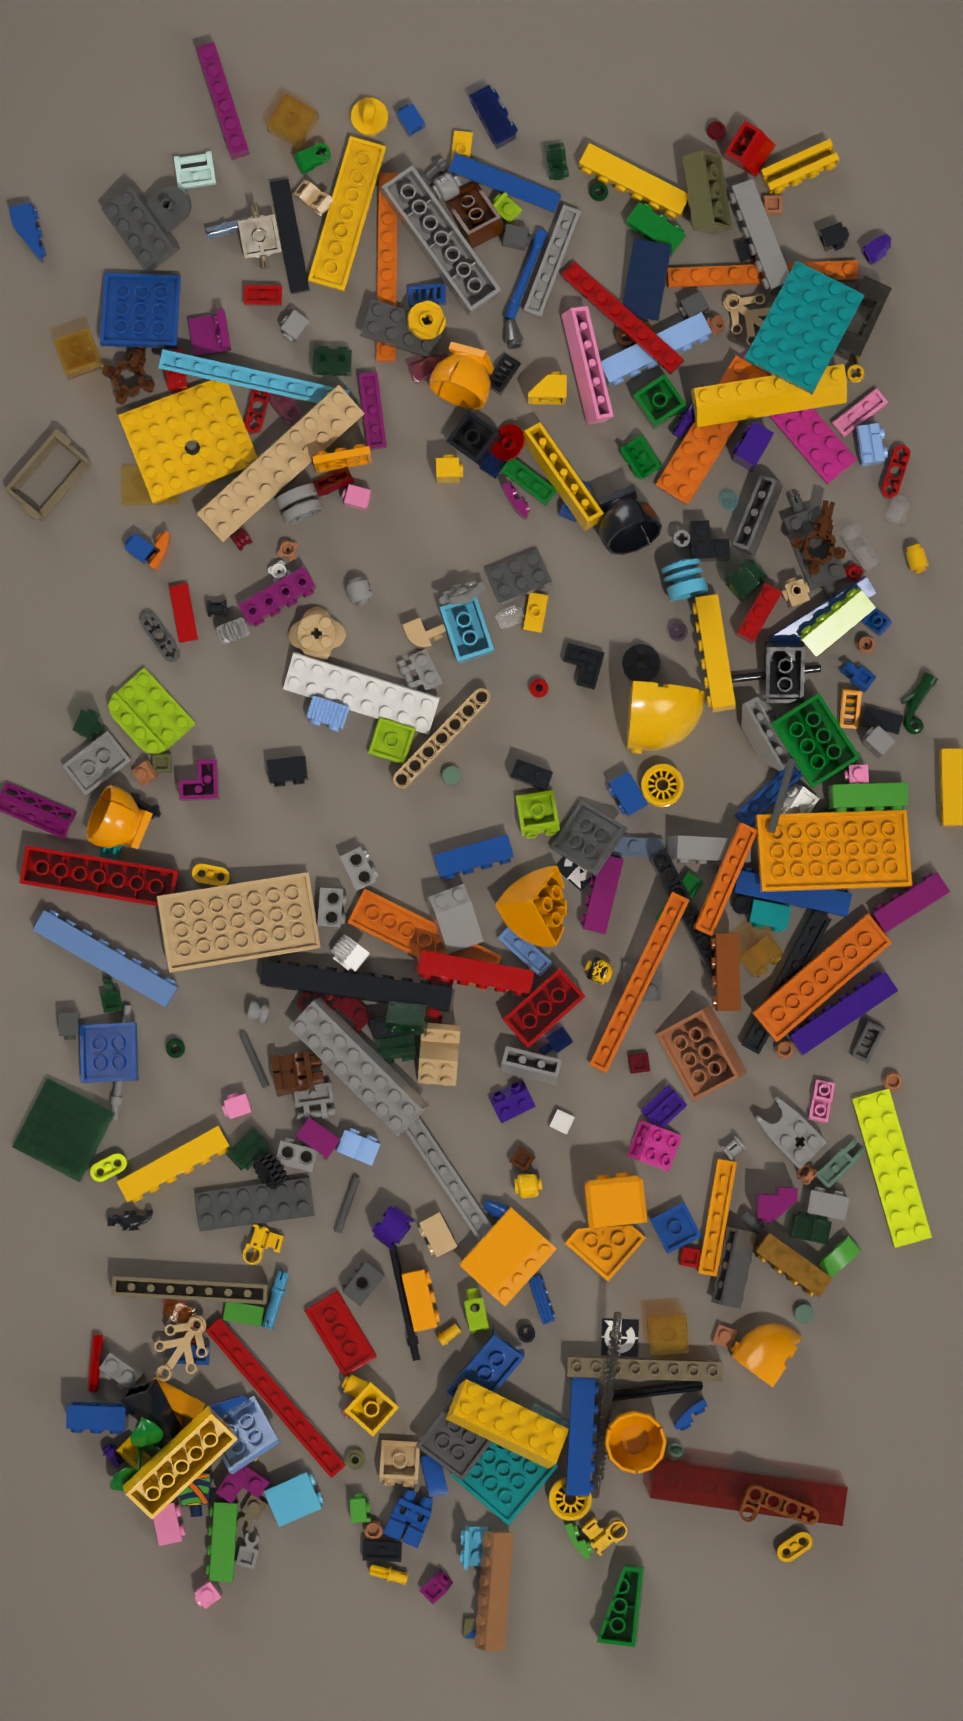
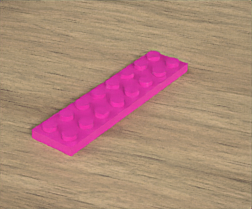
(814, 441)

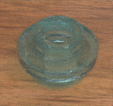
(724, 504)

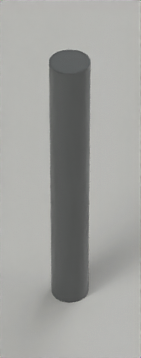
(254, 1060)
(347, 1204)

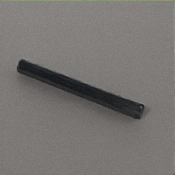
(657, 1390)

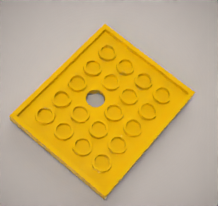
(165, 426)

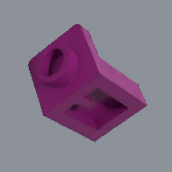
(436, 1586)

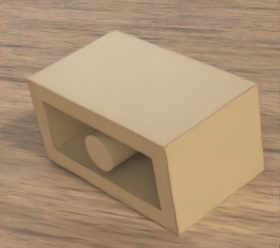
(438, 1234)

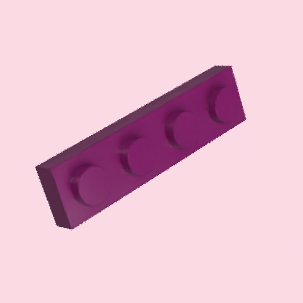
(373, 410)

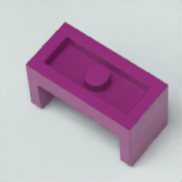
(318, 1138)

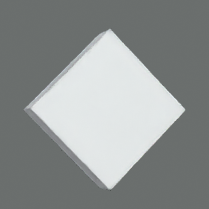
(562, 1121)

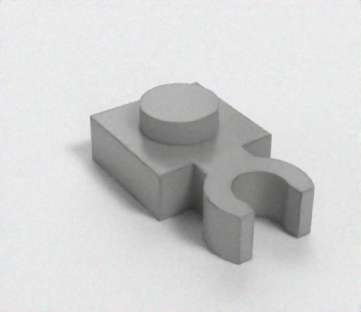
(248, 1554)

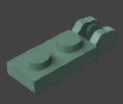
(838, 1165)

